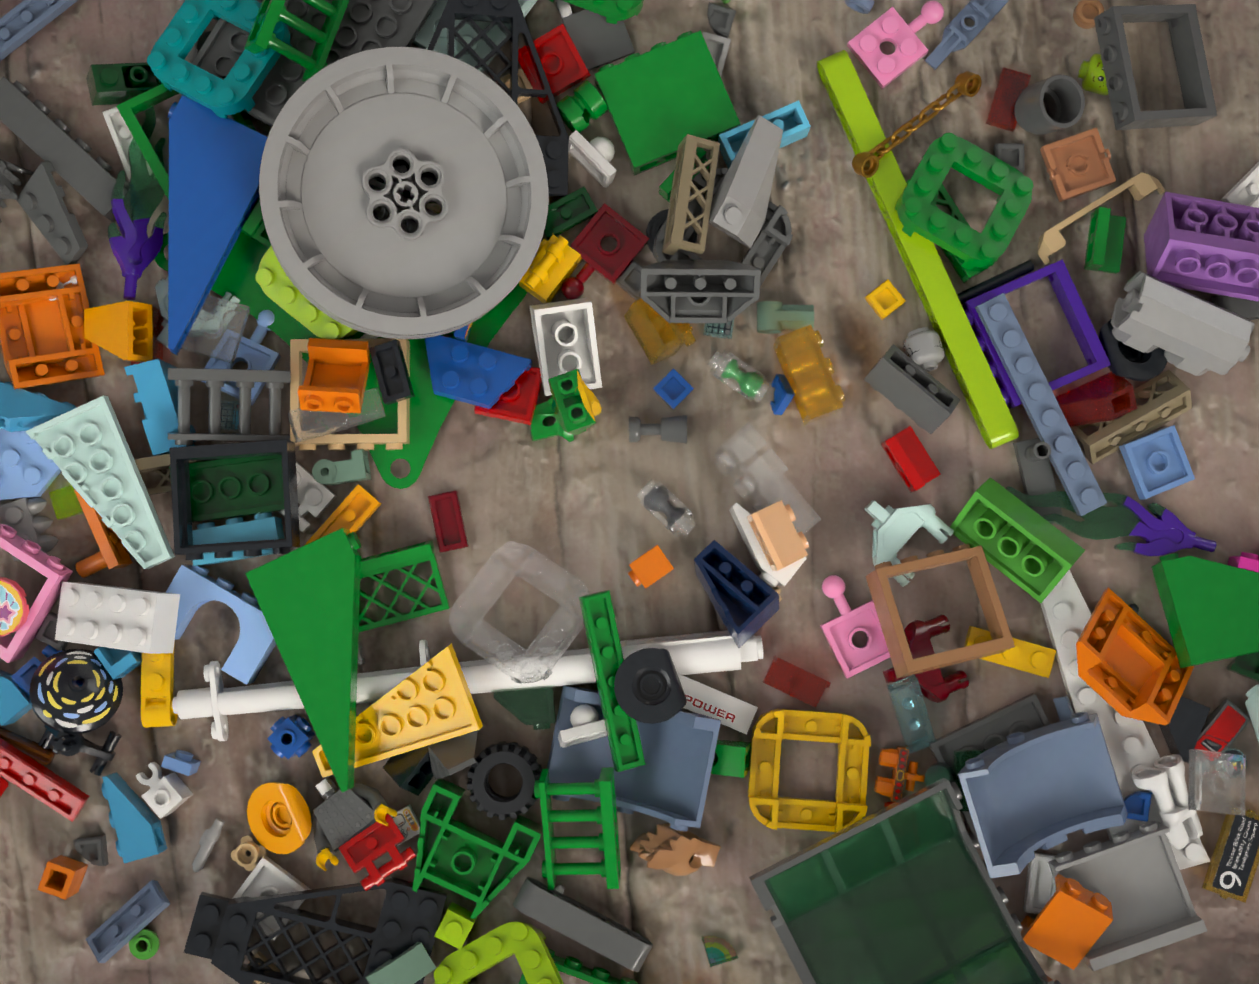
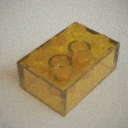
(809, 374)

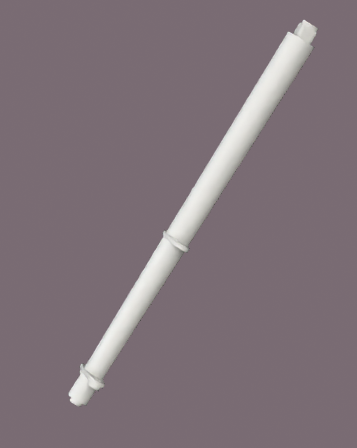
(689, 652)

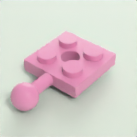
(893, 29)
(841, 629)

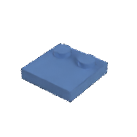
(1157, 462)

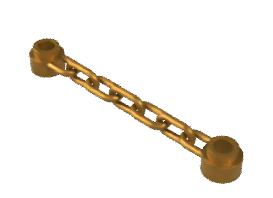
(867, 164)

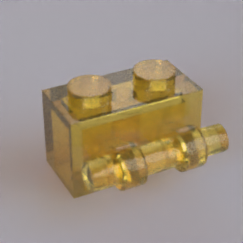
(656, 335)

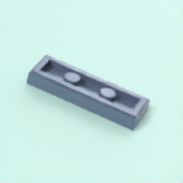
(128, 921)

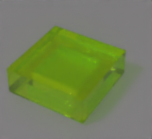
(65, 502)

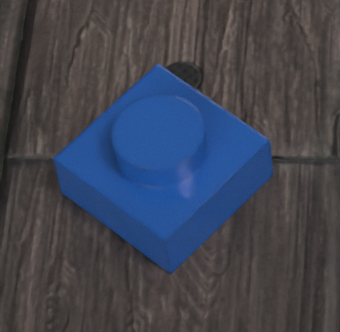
(673, 389)

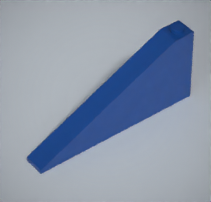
(210, 199)

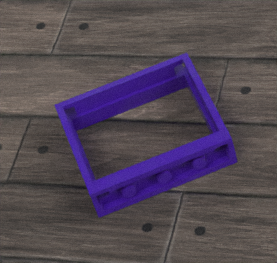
(1076, 317)

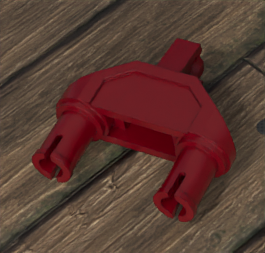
(932, 683)

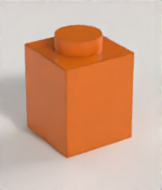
(649, 567)
(62, 877)

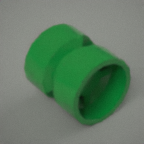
(582, 107)

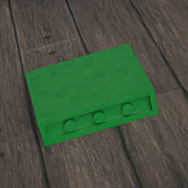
(664, 98)

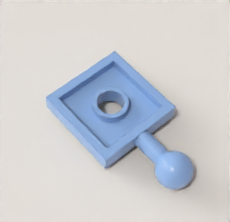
(254, 354)

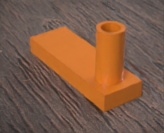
(112, 551)

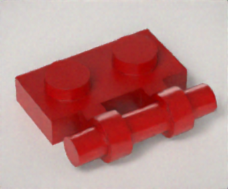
(370, 845)

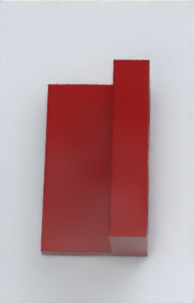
(910, 459)

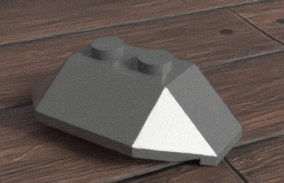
(699, 289)

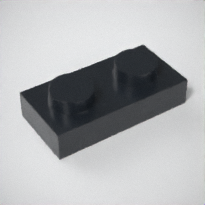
(391, 372)

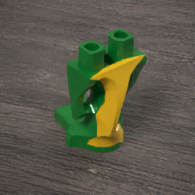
(570, 404)

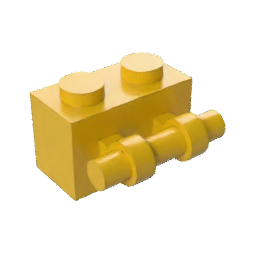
(550, 268)

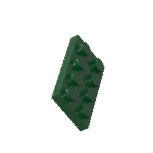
(236, 487)

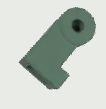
(343, 471)

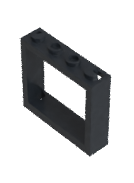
(182, 498)

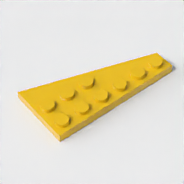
(416, 713)

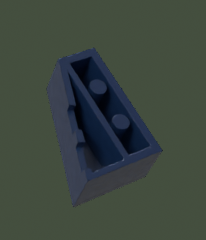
(735, 591)

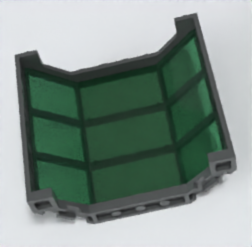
(898, 902)

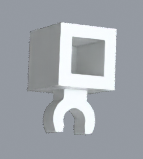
(165, 792)

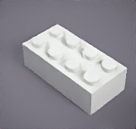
(117, 617)

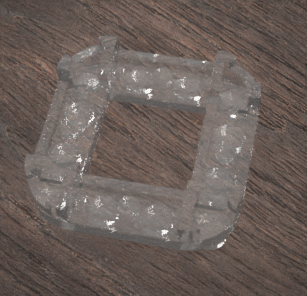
(487, 586)

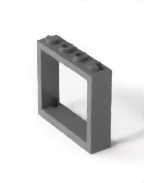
(1189, 59)

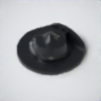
(1128, 361)
(649, 686)

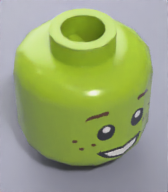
(1093, 75)

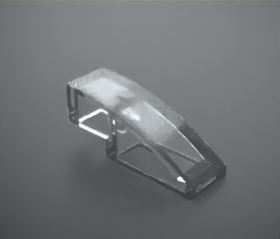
(315, 424)

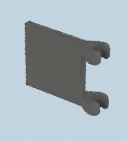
(594, 37)

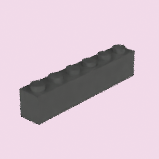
(52, 143)

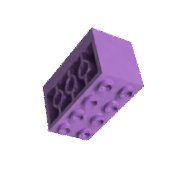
(1204, 246)

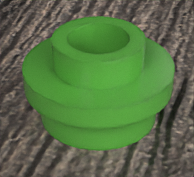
(152, 941)

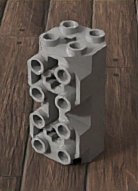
(1189, 328)

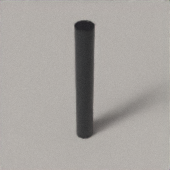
(996, 281)

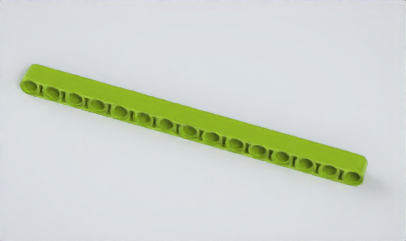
(920, 256)

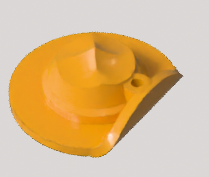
(279, 817)

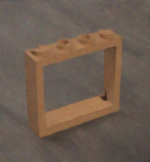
(892, 627)

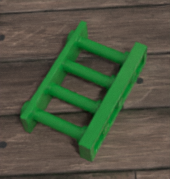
(274, 11)
(604, 814)

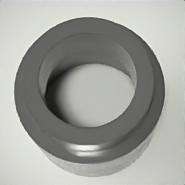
(1063, 103)

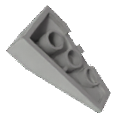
(744, 193)

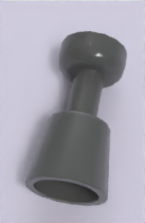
(671, 429)

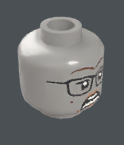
(924, 348)

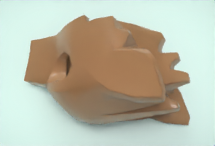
(675, 850)

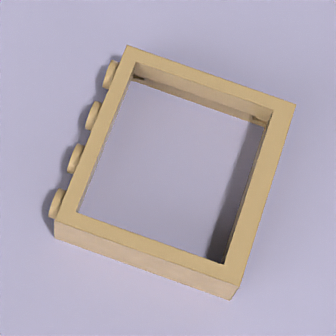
(337, 442)

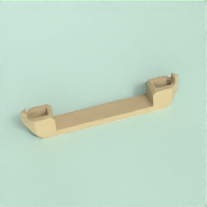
(1139, 187)

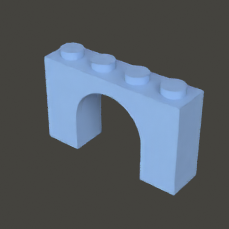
(255, 637)

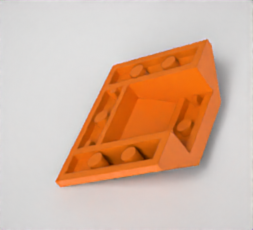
(43, 337)
(1130, 663)

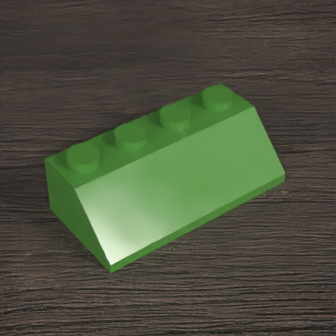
(1016, 539)

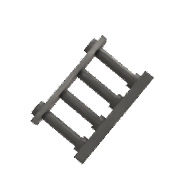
(215, 380)

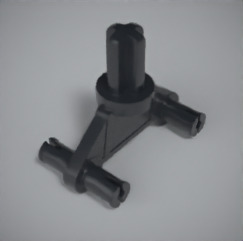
(72, 744)

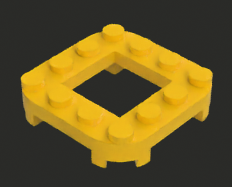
(801, 812)

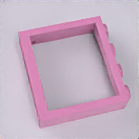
(30, 553)

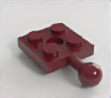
(606, 263)

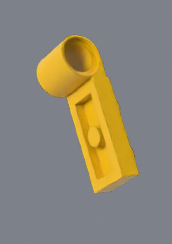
(157, 690)

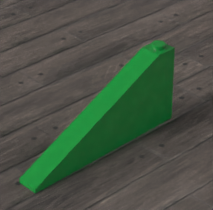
(1208, 608)
(314, 619)

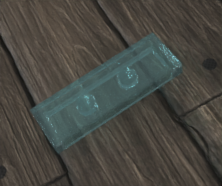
(911, 713)

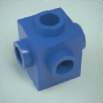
(301, 735)

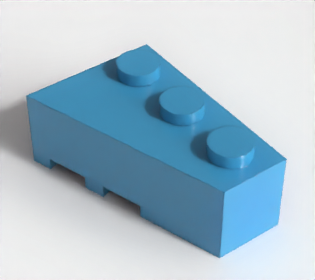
(159, 403)

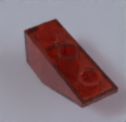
(1098, 400)

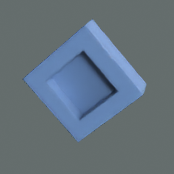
(181, 762)

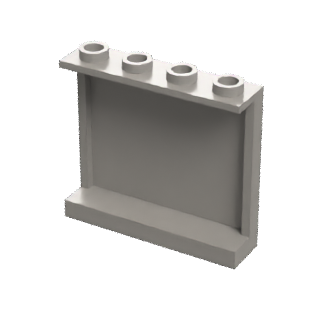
(1144, 889)

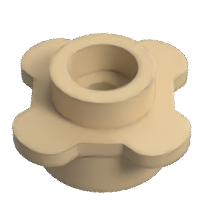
(239, 854)

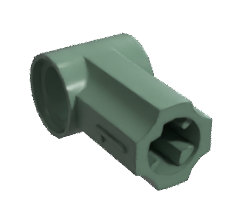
(775, 317)

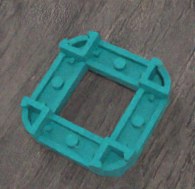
(245, 77)

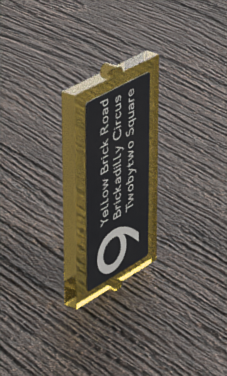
(1234, 857)

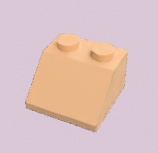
(778, 535)

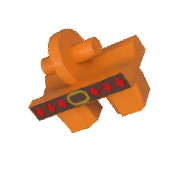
(893, 786)

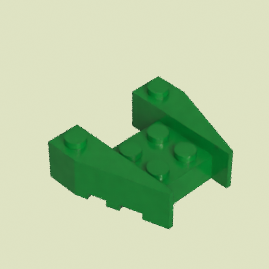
(465, 857)

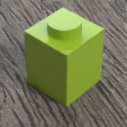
(455, 926)

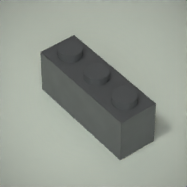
(912, 389)

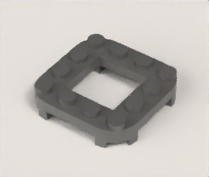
(766, 248)

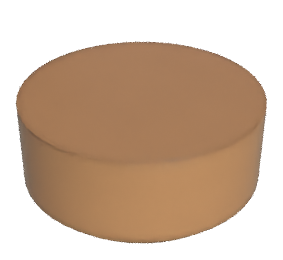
(1086, 12)

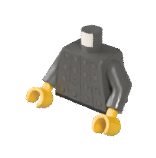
(345, 816)

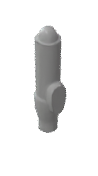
(207, 843)

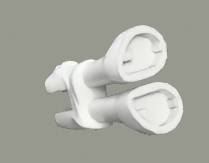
(1181, 821)

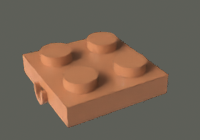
(1078, 164)

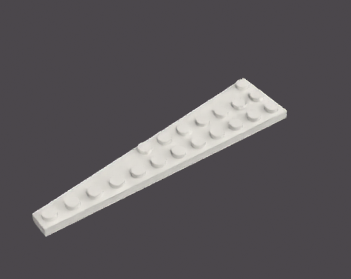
(1125, 737)

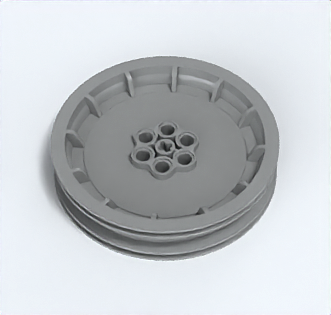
(440, 120)

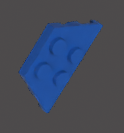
(471, 371)

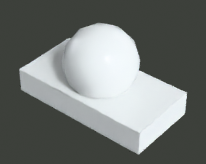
(594, 156)
(585, 726)

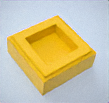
(885, 299)

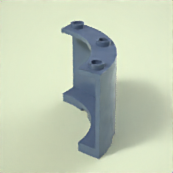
(675, 755)
(1040, 790)

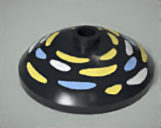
(72, 707)

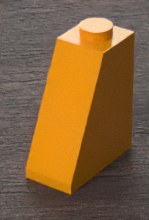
(122, 329)

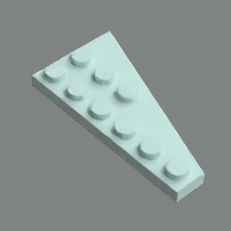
(101, 468)

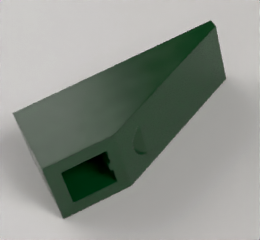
(119, 82)

